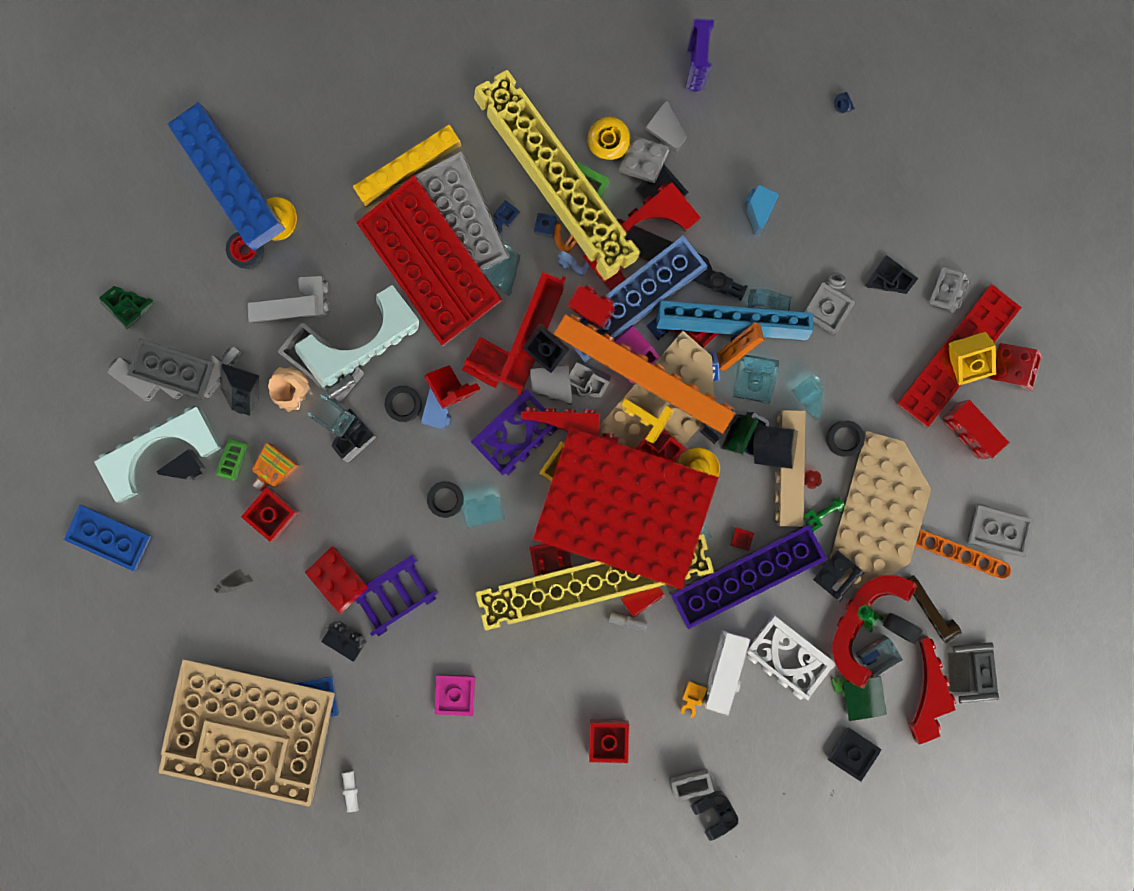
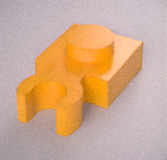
(693, 695)

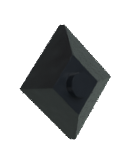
(545, 348)

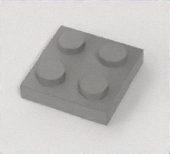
(644, 159)
(829, 308)

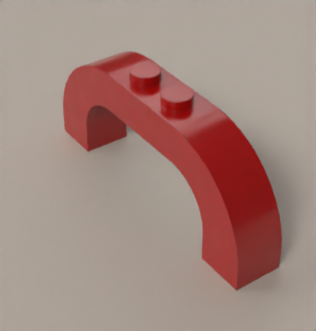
(851, 623)

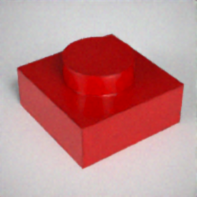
(742, 539)

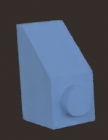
(434, 414)

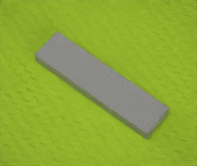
(283, 309)

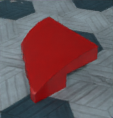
(665, 446)

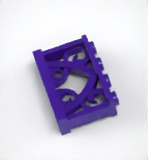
(698, 46)
(488, 434)

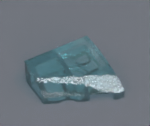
(504, 272)

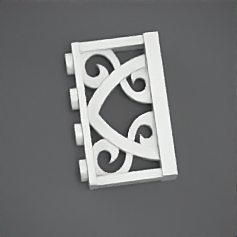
(816, 658)

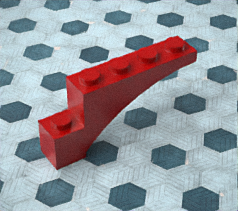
(585, 422)
(935, 696)

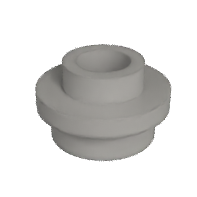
(836, 281)

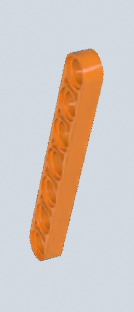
(956, 552)

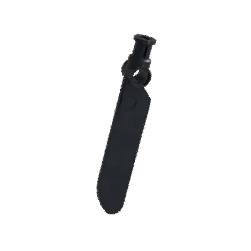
(651, 245)

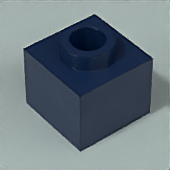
(548, 230)

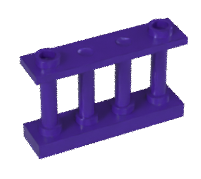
(392, 576)

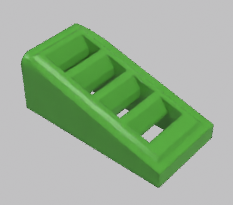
(238, 462)

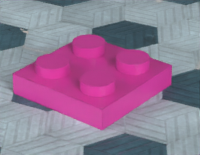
(455, 695)

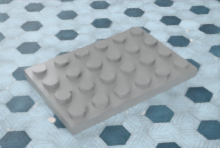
(462, 204)

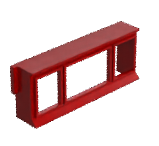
(539, 312)

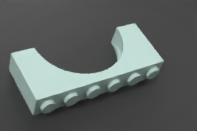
(330, 364)
(119, 466)

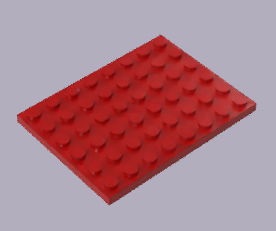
(625, 508)

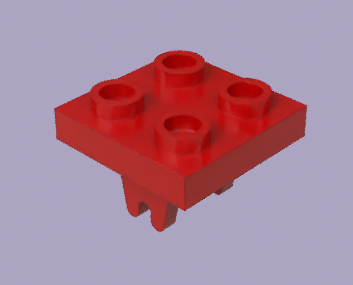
(549, 559)

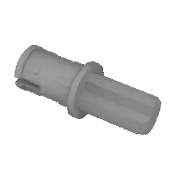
(627, 621)

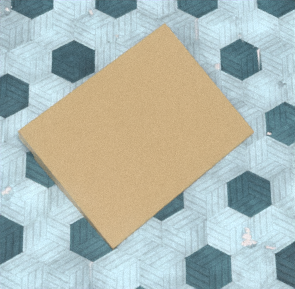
(251, 738)

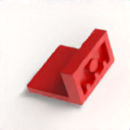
(1017, 365)
(448, 388)

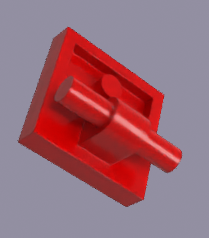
(486, 362)

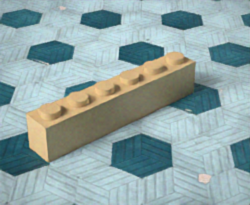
(791, 481)

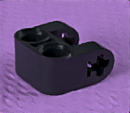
(721, 827)

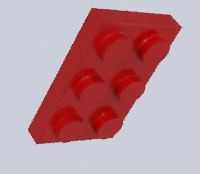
(336, 579)

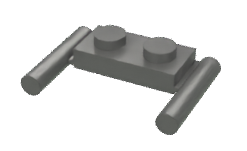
(984, 672)

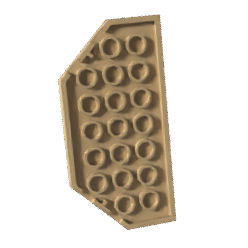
(684, 359)
(882, 509)

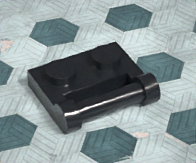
(833, 571)

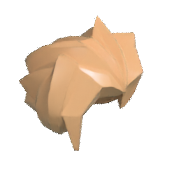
(288, 388)

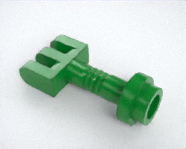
(816, 517)
(867, 614)

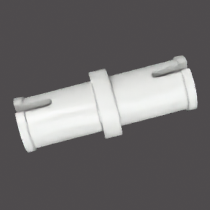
(350, 791)

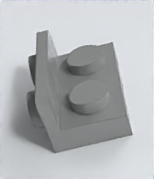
(949, 289)

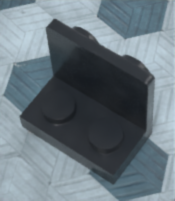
(343, 640)

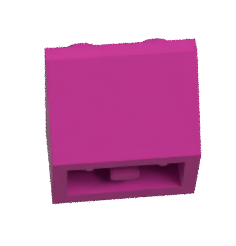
(638, 344)

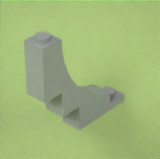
(146, 390)

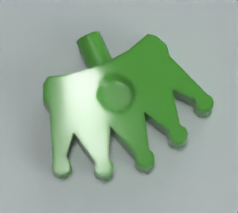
(838, 685)

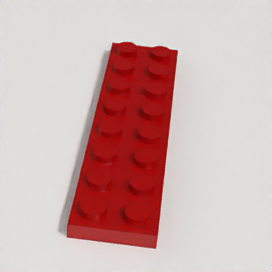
(937, 380)

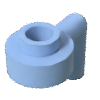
(567, 260)

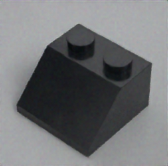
(239, 389)
(774, 446)

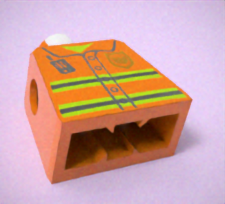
(272, 467)

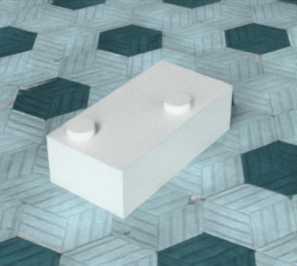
(726, 672)

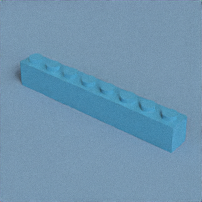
(733, 320)

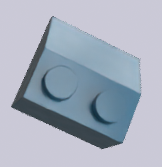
(759, 207)

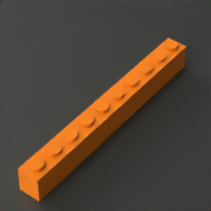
(644, 374)

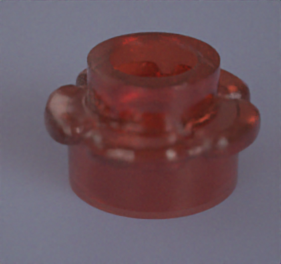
(817, 479)

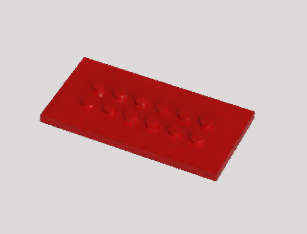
(429, 260)

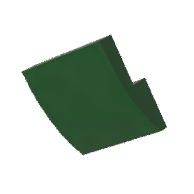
(739, 434)
(865, 702)

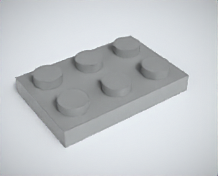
(1001, 531)

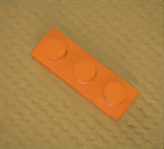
(740, 346)

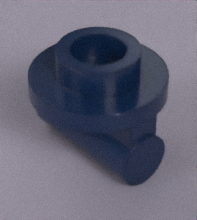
(843, 103)
(658, 333)

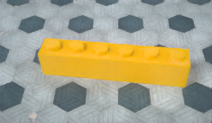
(407, 165)

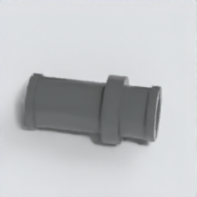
(342, 385)

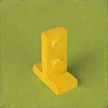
(648, 419)

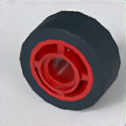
(247, 260)

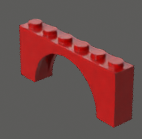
(667, 205)

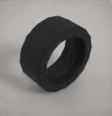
(417, 404)
(859, 435)
(431, 504)
(902, 628)

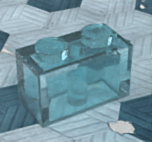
(483, 511)

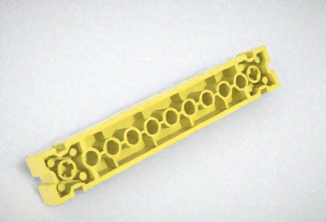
(556, 174)
(570, 589)

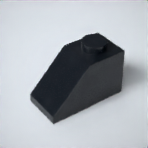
(184, 466)

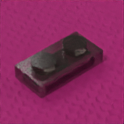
(959, 672)

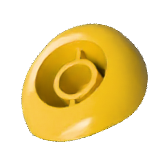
(608, 138)
(286, 213)
(701, 460)

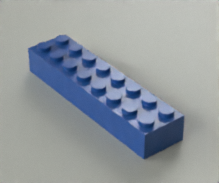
(226, 176)

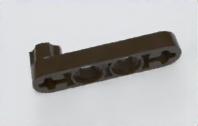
(946, 631)

